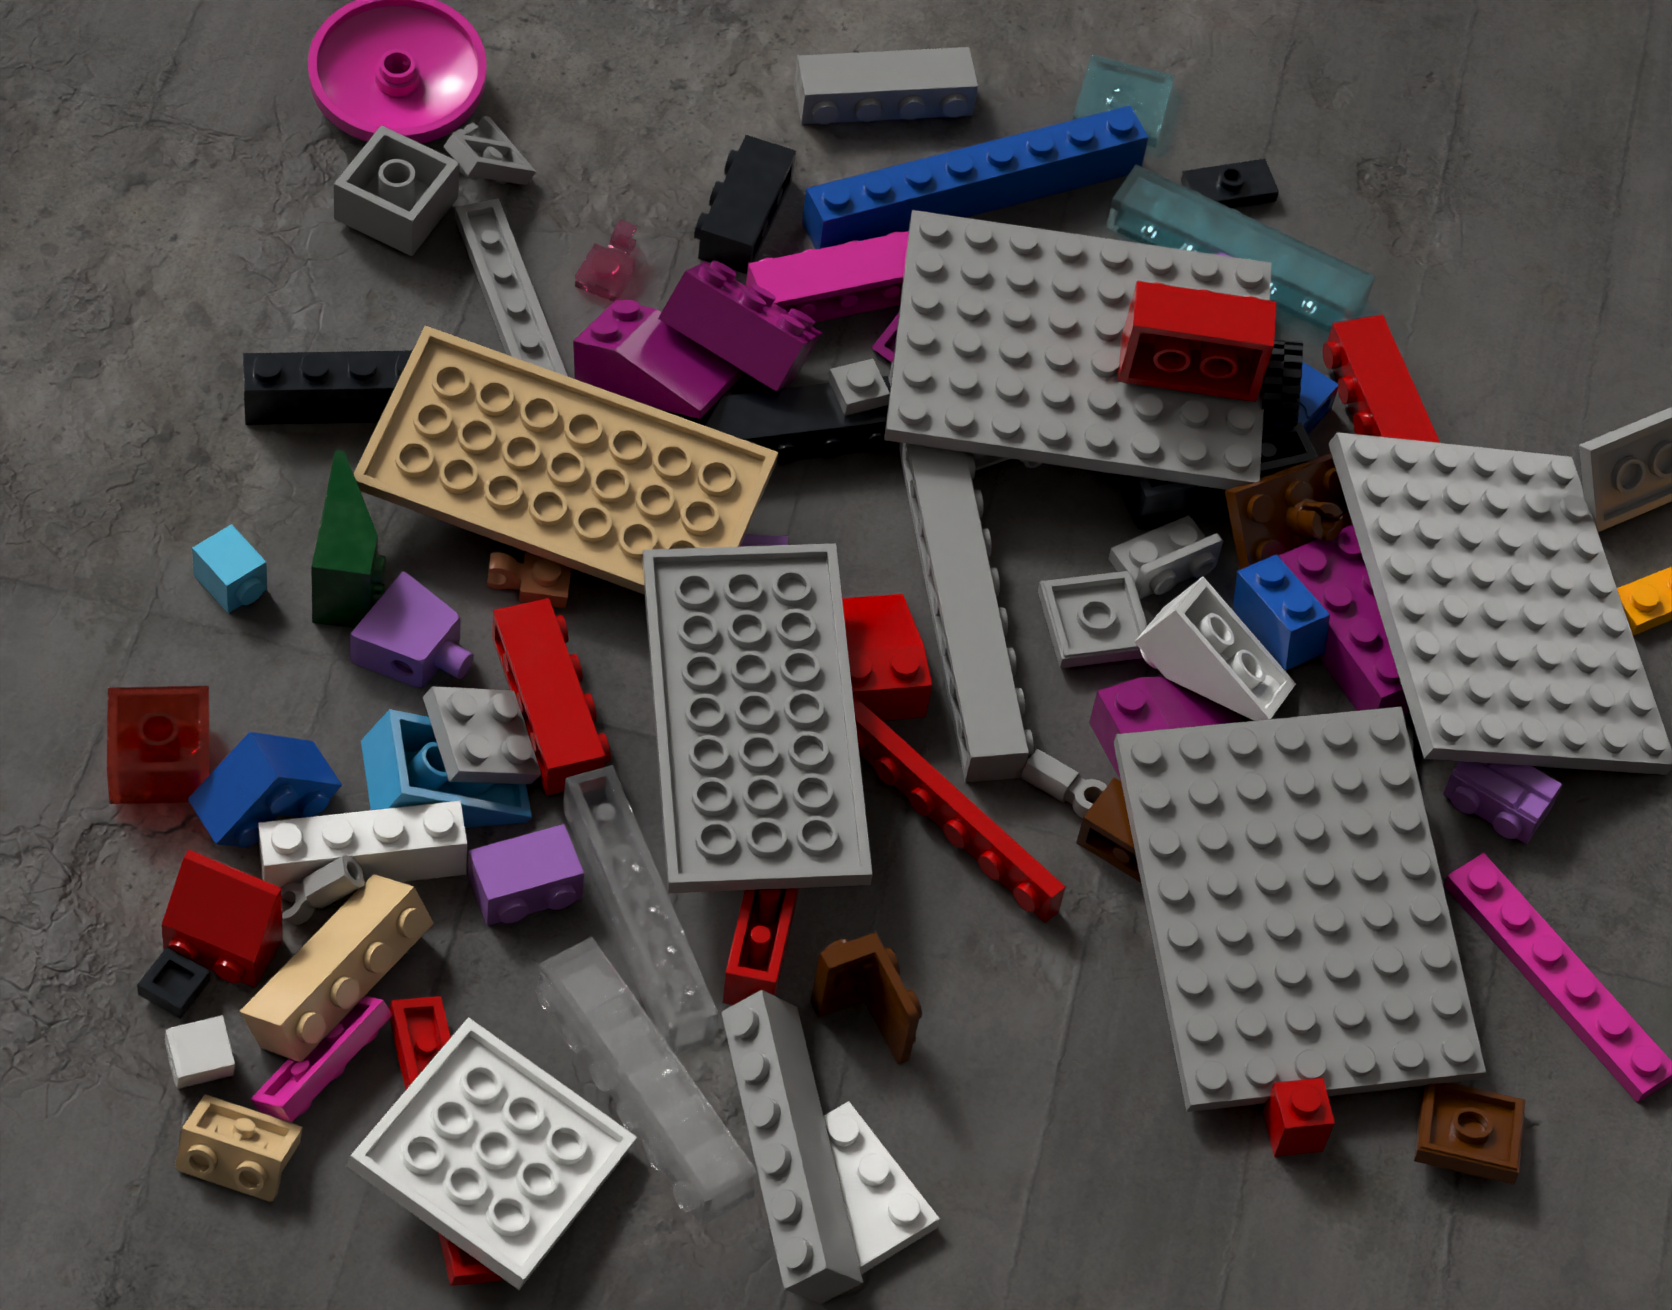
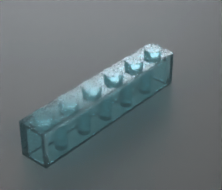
(1302, 276)

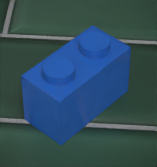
(1281, 612)

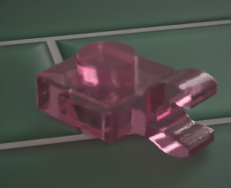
(610, 268)

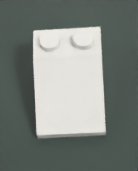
(1214, 653)

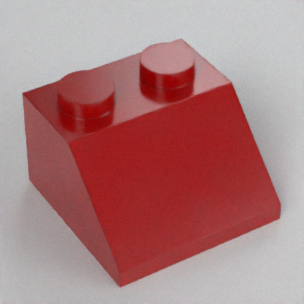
(223, 919)

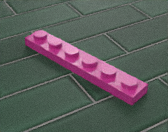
(1560, 977)

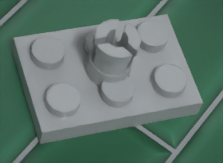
(1628, 470)

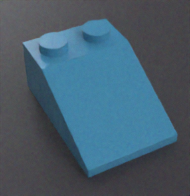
(408, 770)

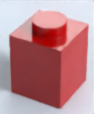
(1298, 1117)

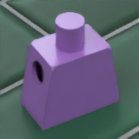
(410, 636)

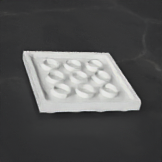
(492, 1152)

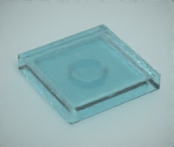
(1117, 85)

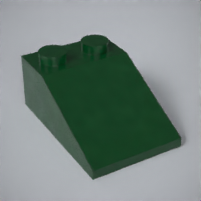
(346, 557)

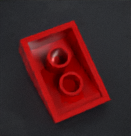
(886, 657)

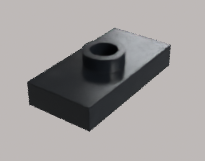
(1234, 183)

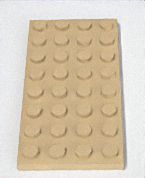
(556, 463)

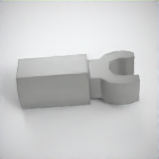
(1061, 781)
(322, 888)

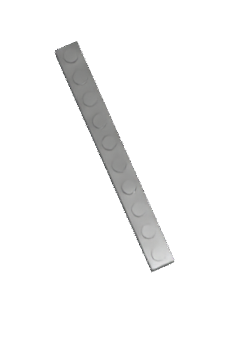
(966, 612)

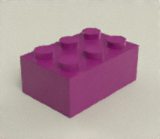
(741, 324)

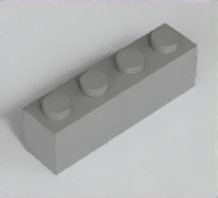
(885, 85)

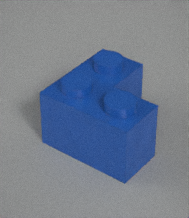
(260, 782)

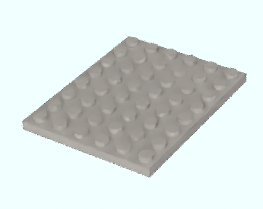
(1018, 354)
(1499, 606)
(1296, 907)

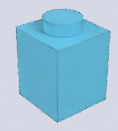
(230, 569)

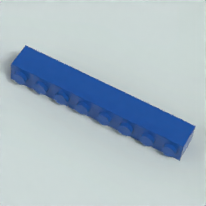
(976, 178)

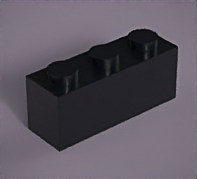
(745, 203)

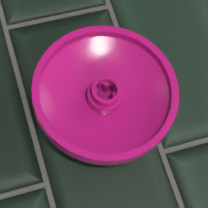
(397, 67)

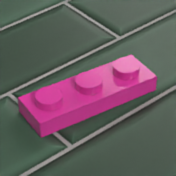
(298, 1083)

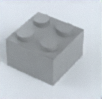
(396, 190)

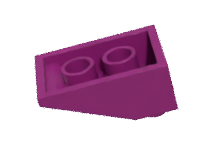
(650, 361)
(1151, 706)

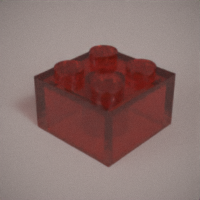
(157, 743)

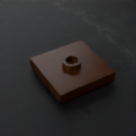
(1470, 1131)

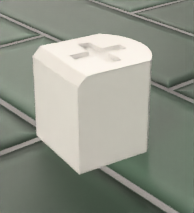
(199, 1052)

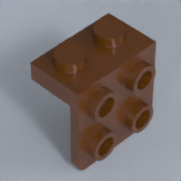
(869, 973)

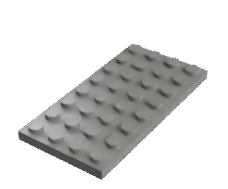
(754, 719)

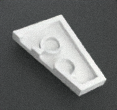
(878, 1196)

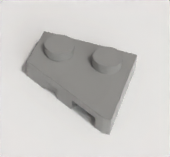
(488, 154)

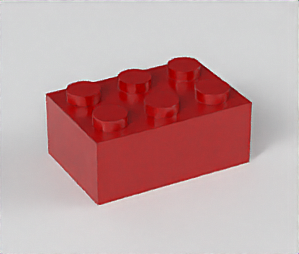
(1197, 341)

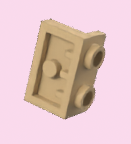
(236, 1147)

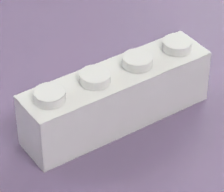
(388, 842)

